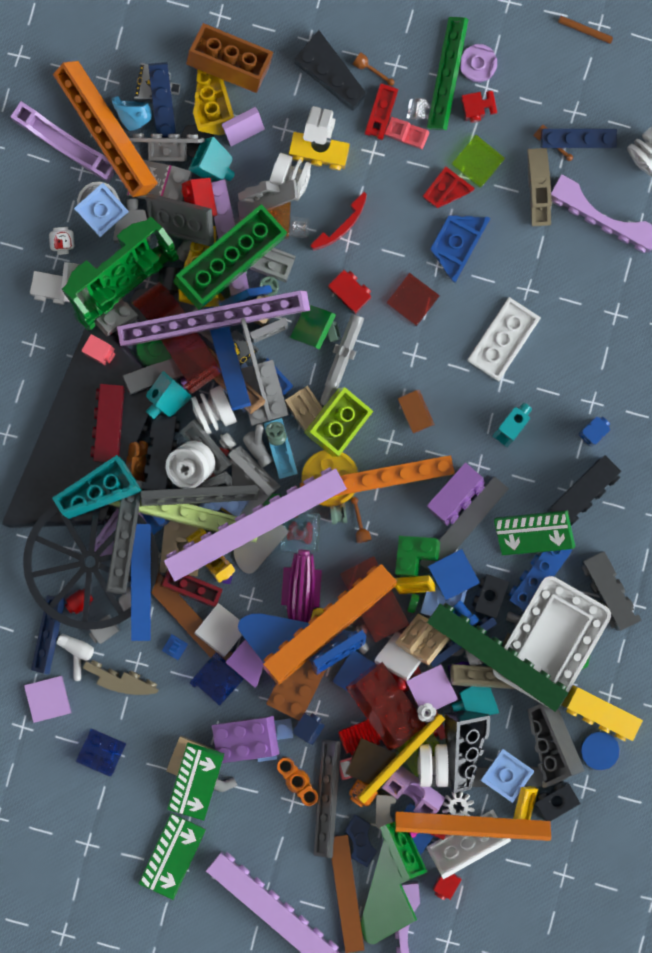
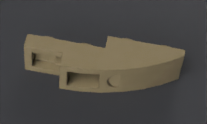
(539, 186)
(127, 684)

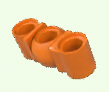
(299, 790)

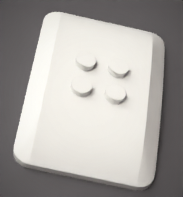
(558, 632)

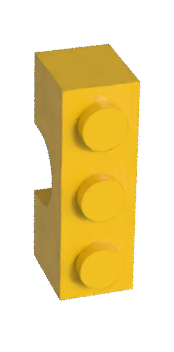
(334, 157)

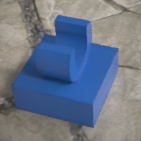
(175, 647)

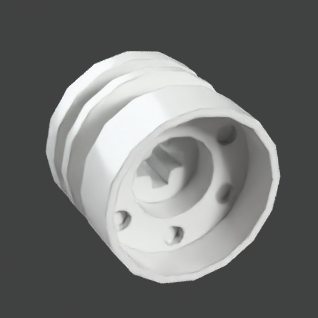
(642, 152)
(284, 172)
(213, 409)

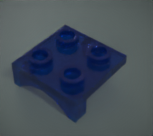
(217, 679)

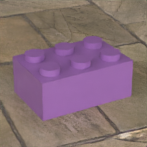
(456, 494)
(246, 739)

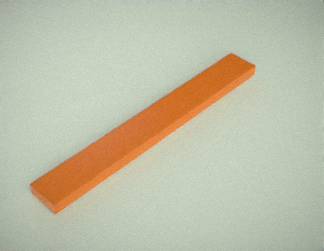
(472, 826)

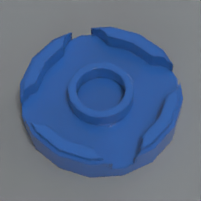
(600, 750)

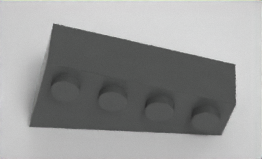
(610, 591)
(554, 746)

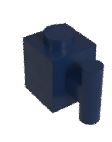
(309, 728)

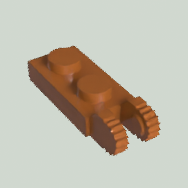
(137, 459)

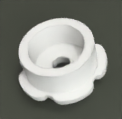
(227, 441)
(426, 707)

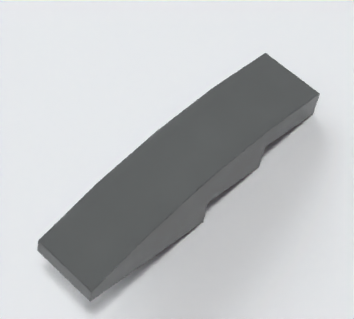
(147, 376)

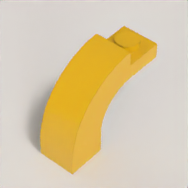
(219, 568)

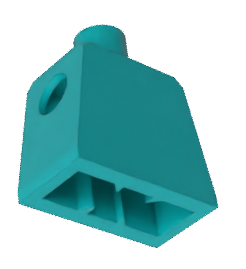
(212, 161)
(166, 396)
(509, 428)
(476, 700)

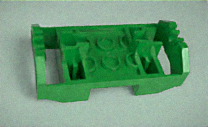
(120, 273)

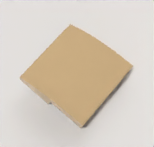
(422, 640)

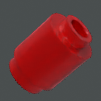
(76, 601)

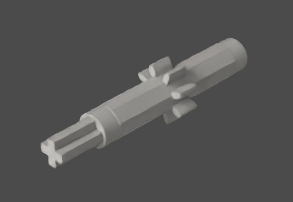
(343, 354)

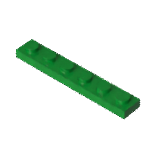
(447, 73)

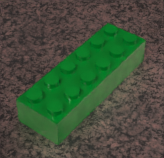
(229, 257)

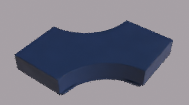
(358, 831)

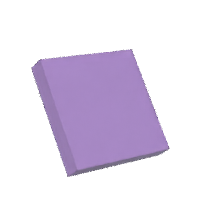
(243, 126)
(432, 688)
(47, 699)

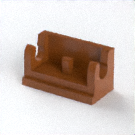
(416, 411)

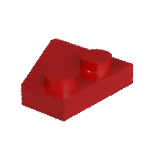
(447, 189)

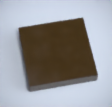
(368, 761)

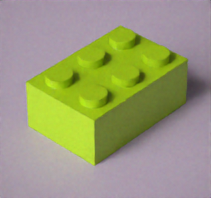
(338, 422)

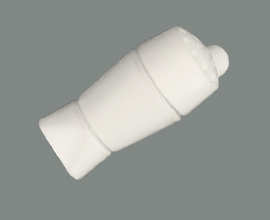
(79, 650)

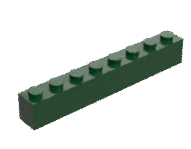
(494, 655)

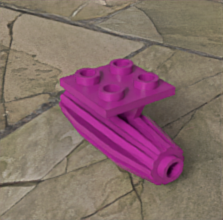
(301, 586)

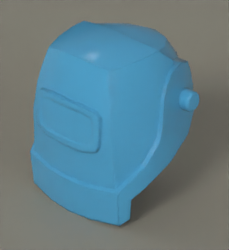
(132, 113)

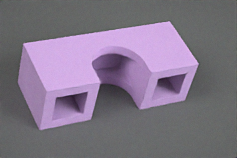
(404, 782)

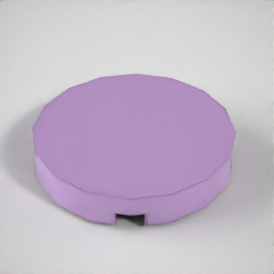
(478, 63)

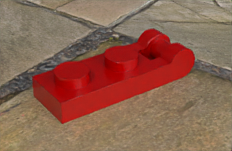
(381, 110)

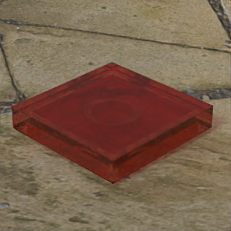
(413, 299)

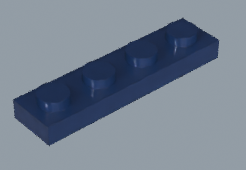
(162, 98)
(578, 138)
(47, 639)
(453, 647)

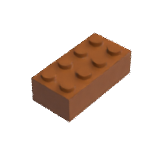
(229, 58)
(296, 691)

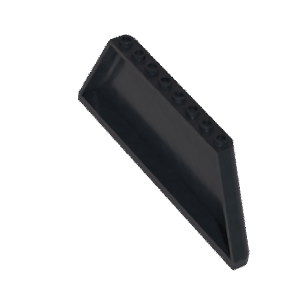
(66, 438)

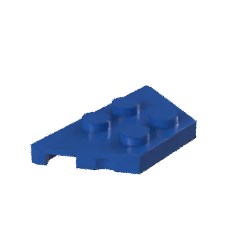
(457, 242)

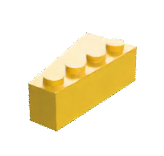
(601, 712)

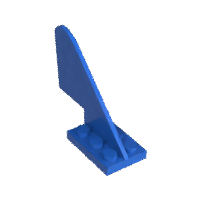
(268, 632)

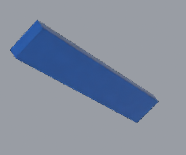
(230, 367)
(141, 584)

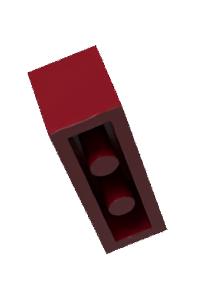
(193, 589)

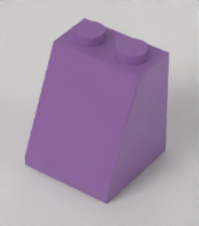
(246, 663)

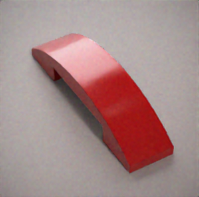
(324, 241)

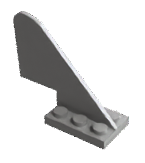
(264, 381)
(248, 472)

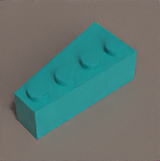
(99, 488)

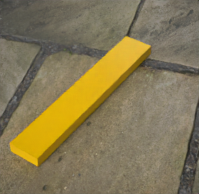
(400, 758)

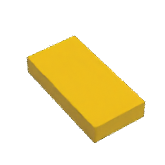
(415, 584)
(525, 803)

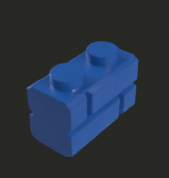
(594, 431)

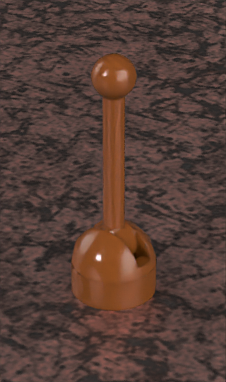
(362, 62)
(569, 157)
(362, 535)

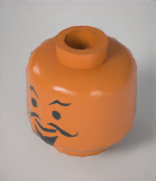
(356, 789)

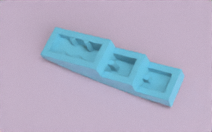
(282, 455)

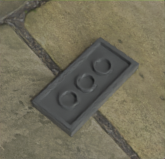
(182, 219)

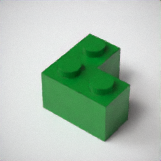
(413, 550)

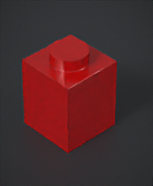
(446, 887)

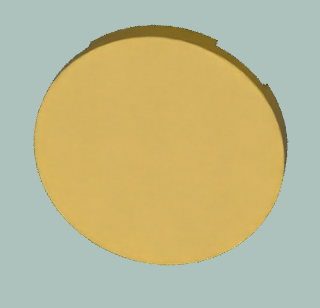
(321, 461)

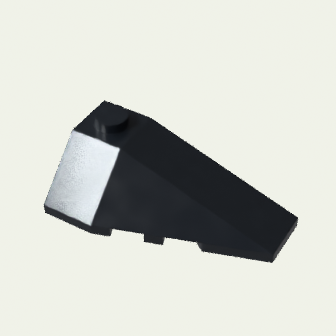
(464, 739)

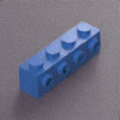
(542, 566)

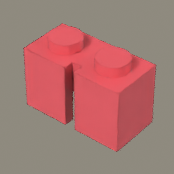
(98, 350)

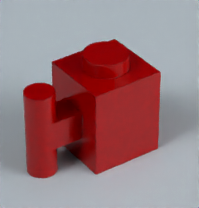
(474, 106)

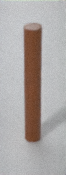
(585, 29)

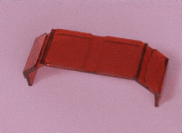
(186, 350)

